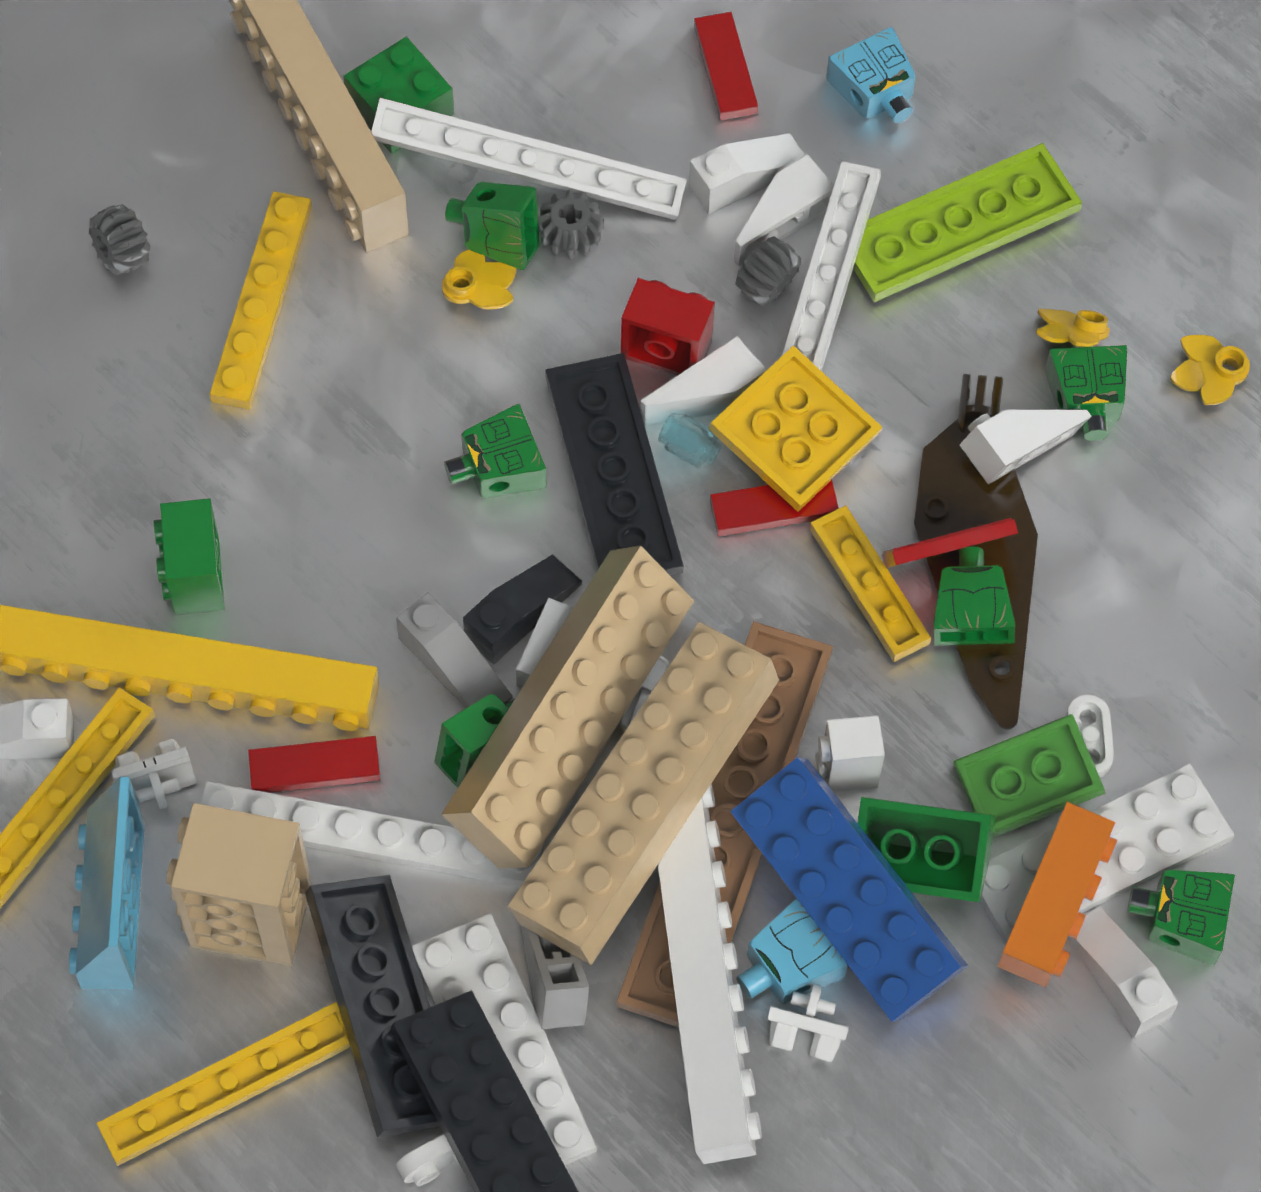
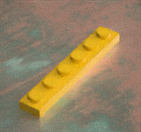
(261, 300)
(69, 787)
(224, 1084)

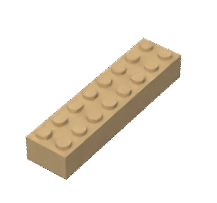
(324, 119)
(568, 708)
(644, 793)

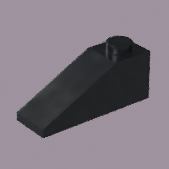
(516, 605)

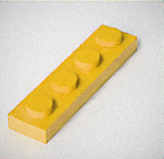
(870, 583)

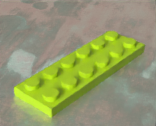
(963, 221)

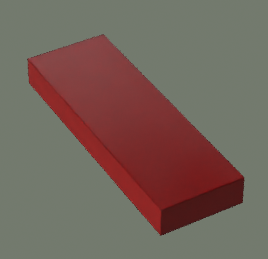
(725, 66)
(765, 509)
(314, 764)

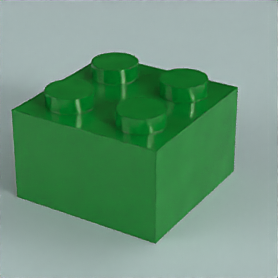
(400, 76)
(189, 556)

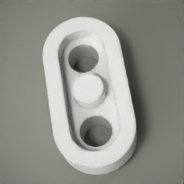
(1097, 735)
(425, 1161)

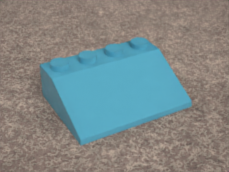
(109, 890)

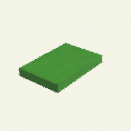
(1030, 775)

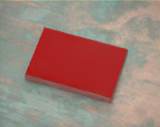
(949, 542)

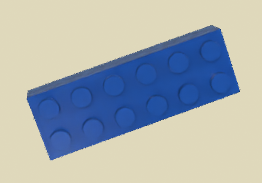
(849, 889)

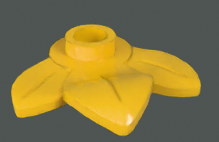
(482, 282)
(1080, 329)
(1205, 368)

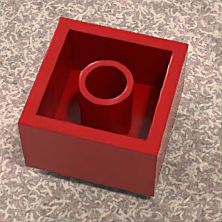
(666, 327)

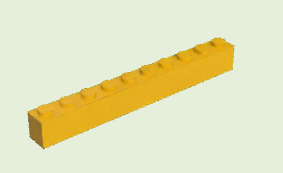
(187, 668)

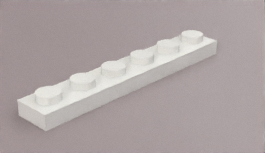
(833, 261)

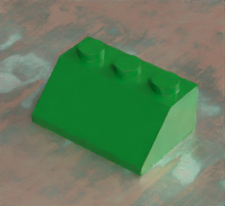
(931, 846)

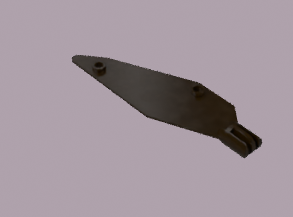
(958, 498)

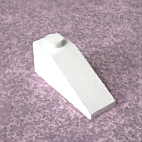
(739, 169)
(790, 202)
(705, 386)
(1016, 437)
(36, 729)
(1124, 974)

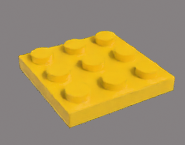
(795, 428)

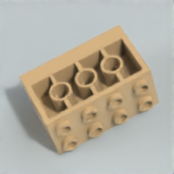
(240, 883)

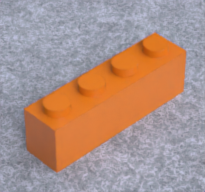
(1057, 894)

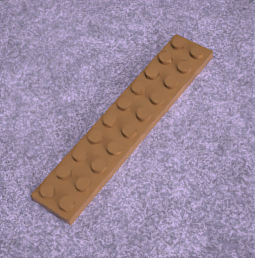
(760, 754)

